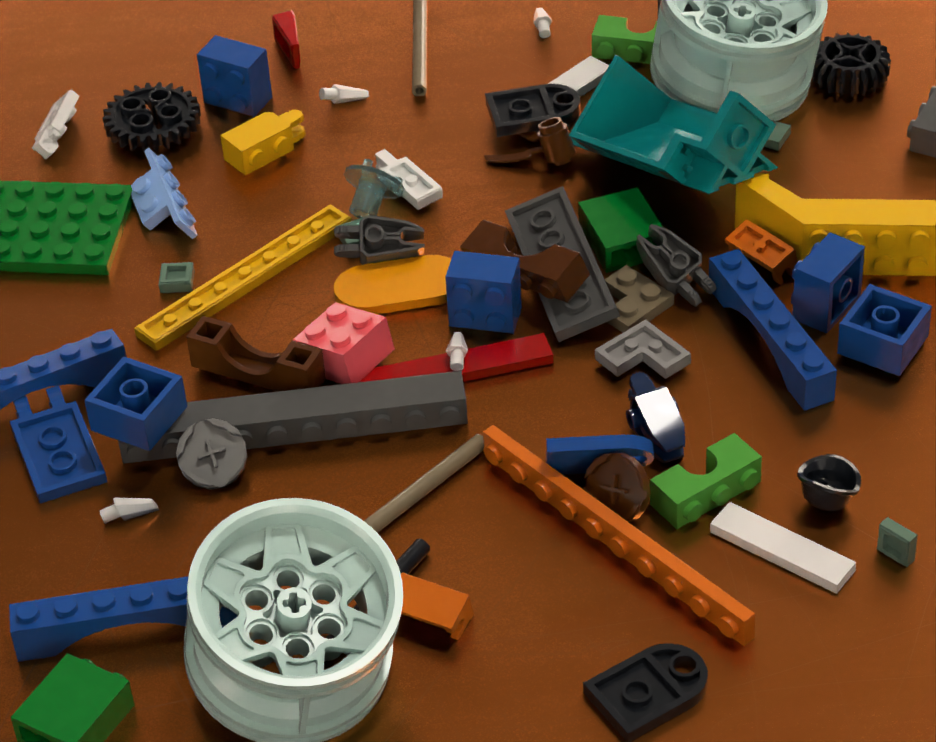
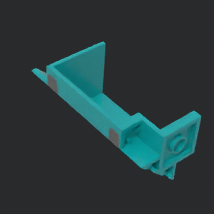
(670, 138)

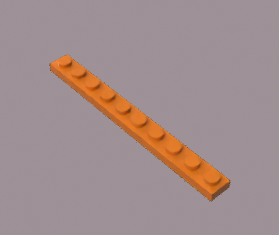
(620, 536)

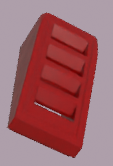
(286, 36)

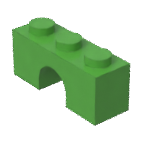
(613, 38)
(686, 496)

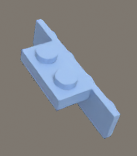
(158, 196)

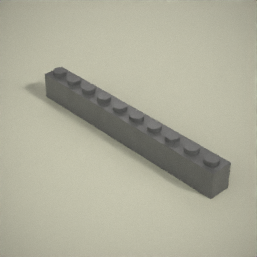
(323, 413)

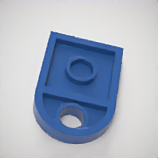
(576, 454)

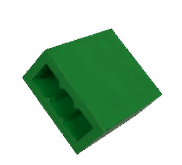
(613, 227)
(74, 704)

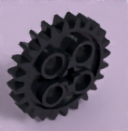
(133, 124)

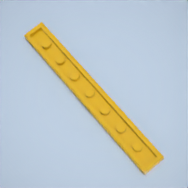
(240, 278)

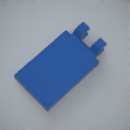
(56, 447)

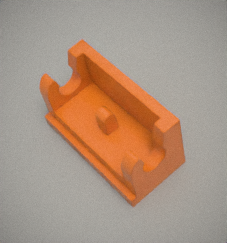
(763, 249)
(436, 605)

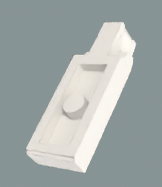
(53, 125)
(419, 187)

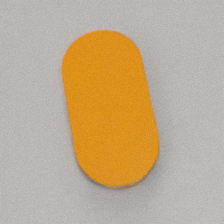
(394, 284)

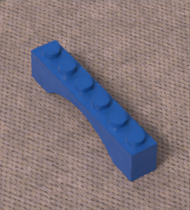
(801, 362)
(74, 363)
(52, 624)

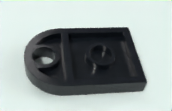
(526, 107)
(648, 688)

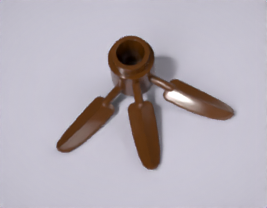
(554, 143)

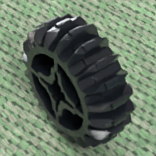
(851, 64)

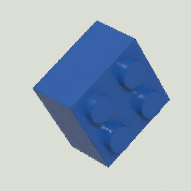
(234, 75)
(827, 282)
(483, 291)
(884, 329)
(136, 403)

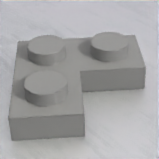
(646, 345)

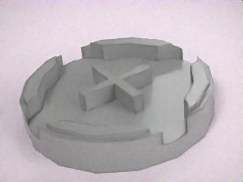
(211, 454)

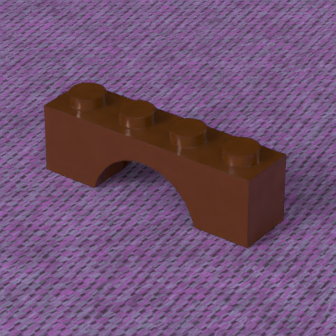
(553, 272)
(221, 350)

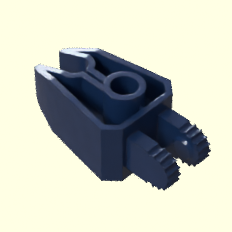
(656, 417)

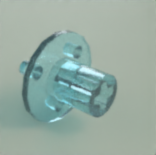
(371, 188)

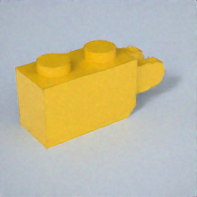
(262, 140)

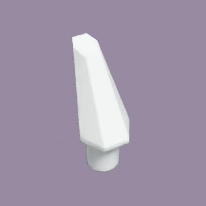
(542, 22)
(342, 94)
(457, 351)
(128, 508)

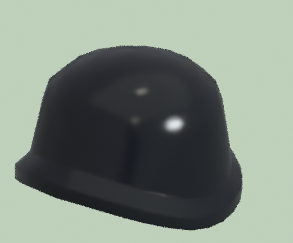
(829, 481)

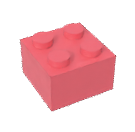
(350, 342)

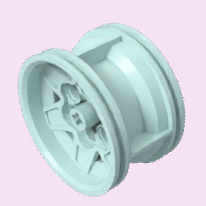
(738, 46)
(321, 557)

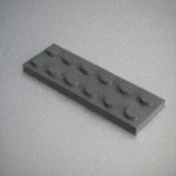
(552, 221)

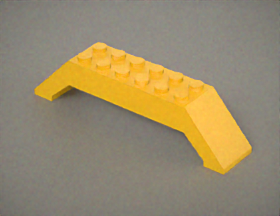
(895, 233)

